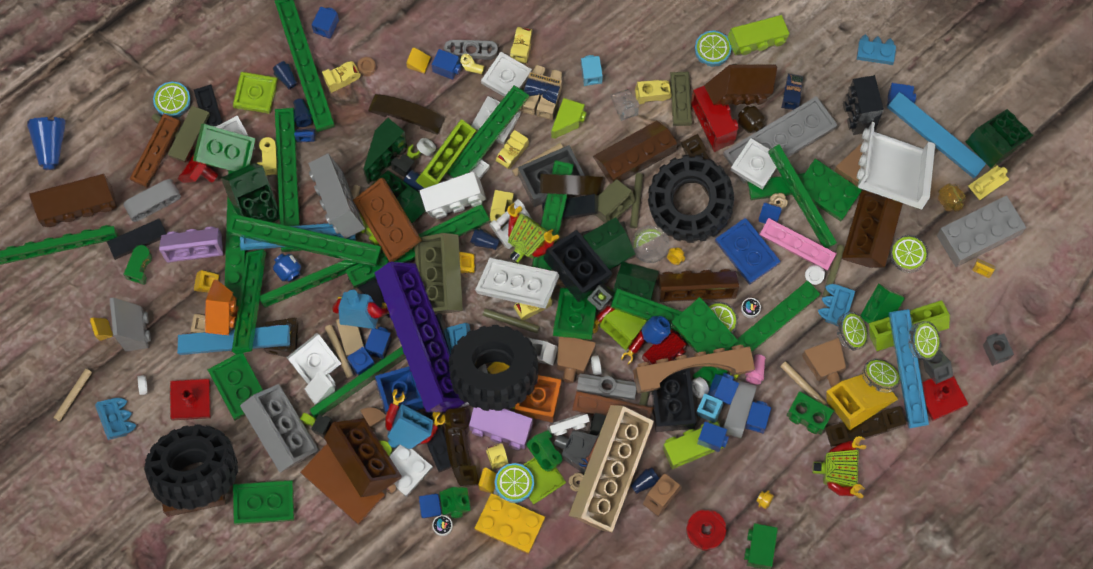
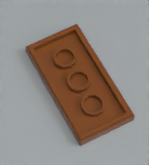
(387, 220)
(330, 478)

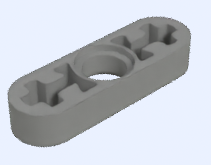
(476, 43)

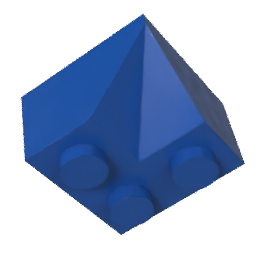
(402, 381)

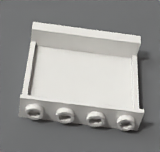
(895, 168)

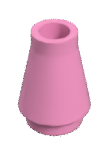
(756, 376)

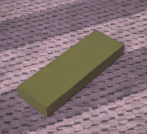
(680, 99)
(188, 134)

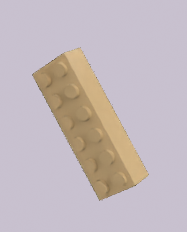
(611, 468)

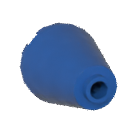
(47, 140)

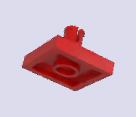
(194, 170)
(943, 397)
(190, 399)

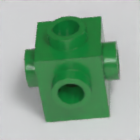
(455, 501)

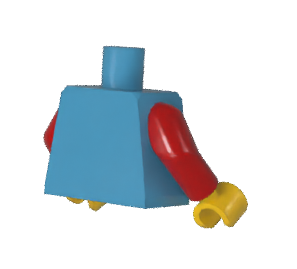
(358, 310)
(408, 426)

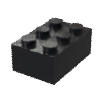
(863, 104)
(577, 265)
(674, 403)

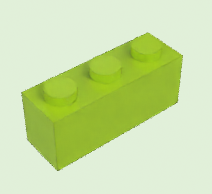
(758, 35)
(685, 448)

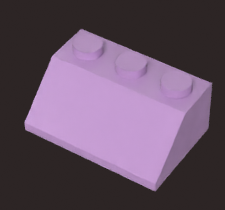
(191, 244)
(502, 426)

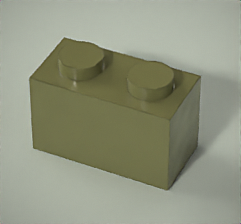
(614, 201)

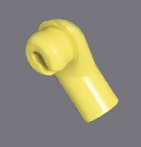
(469, 64)

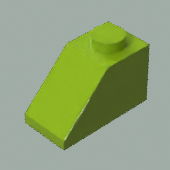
(568, 118)

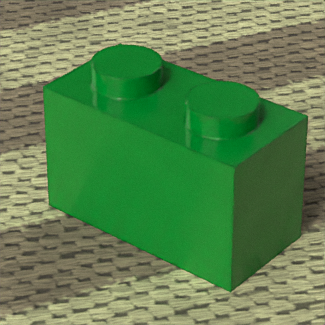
(761, 547)

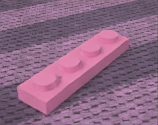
(797, 244)

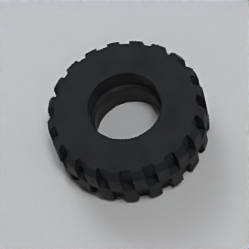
(691, 171)
(498, 389)
(195, 486)

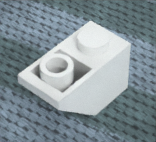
(320, 387)

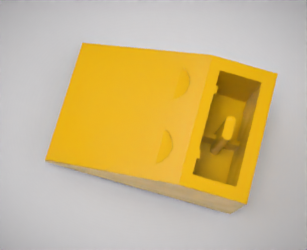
(857, 401)

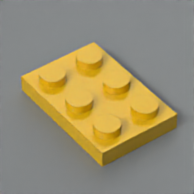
(509, 523)

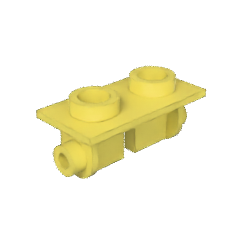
(989, 182)

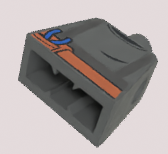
(577, 449)

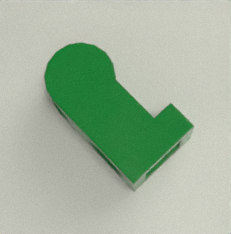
(137, 264)
(544, 451)

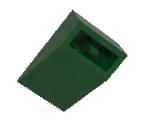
(998, 138)
(386, 144)
(251, 193)
(407, 197)

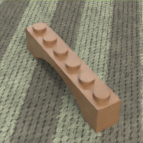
(736, 361)

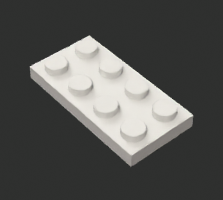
(517, 283)

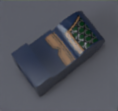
(792, 92)

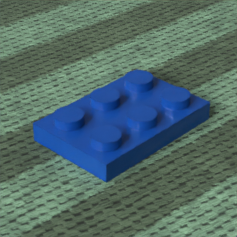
(747, 251)

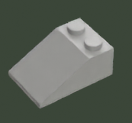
(129, 325)

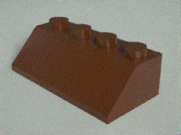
(742, 84)
(636, 152)
(73, 200)
(872, 230)
(691, 286)
(362, 456)

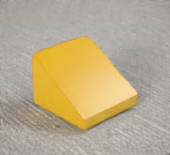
(418, 60)
(466, 262)
(983, 268)
(204, 281)
(101, 328)
(487, 481)

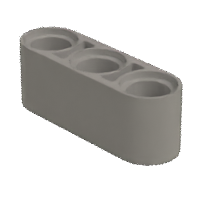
(152, 200)
(739, 409)

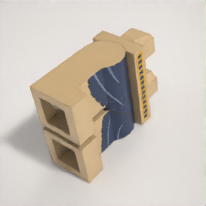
(545, 87)

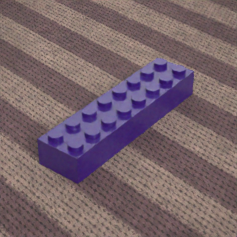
(418, 334)

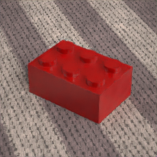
(714, 120)

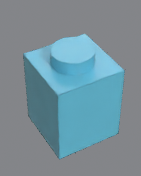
(591, 70)
(709, 408)

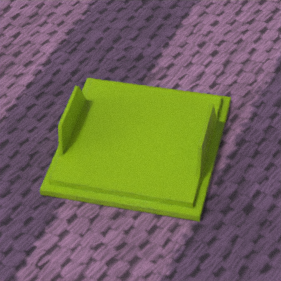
(544, 481)

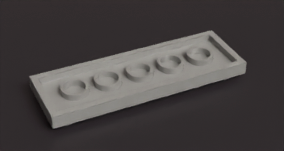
(791, 131)

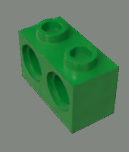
(812, 409)

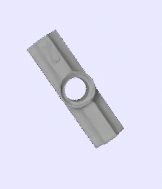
(594, 384)

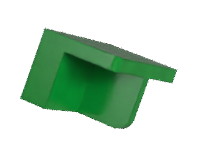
(881, 304)

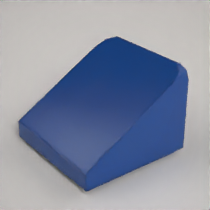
(305, 135)
(769, 211)
(430, 505)

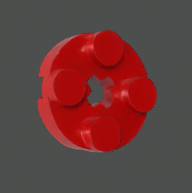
(706, 518)

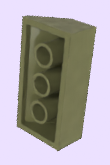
(439, 269)

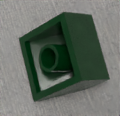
(610, 243)
(636, 280)

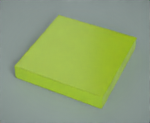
(255, 92)

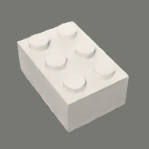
(453, 195)

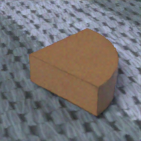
(373, 416)

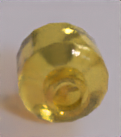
(951, 197)

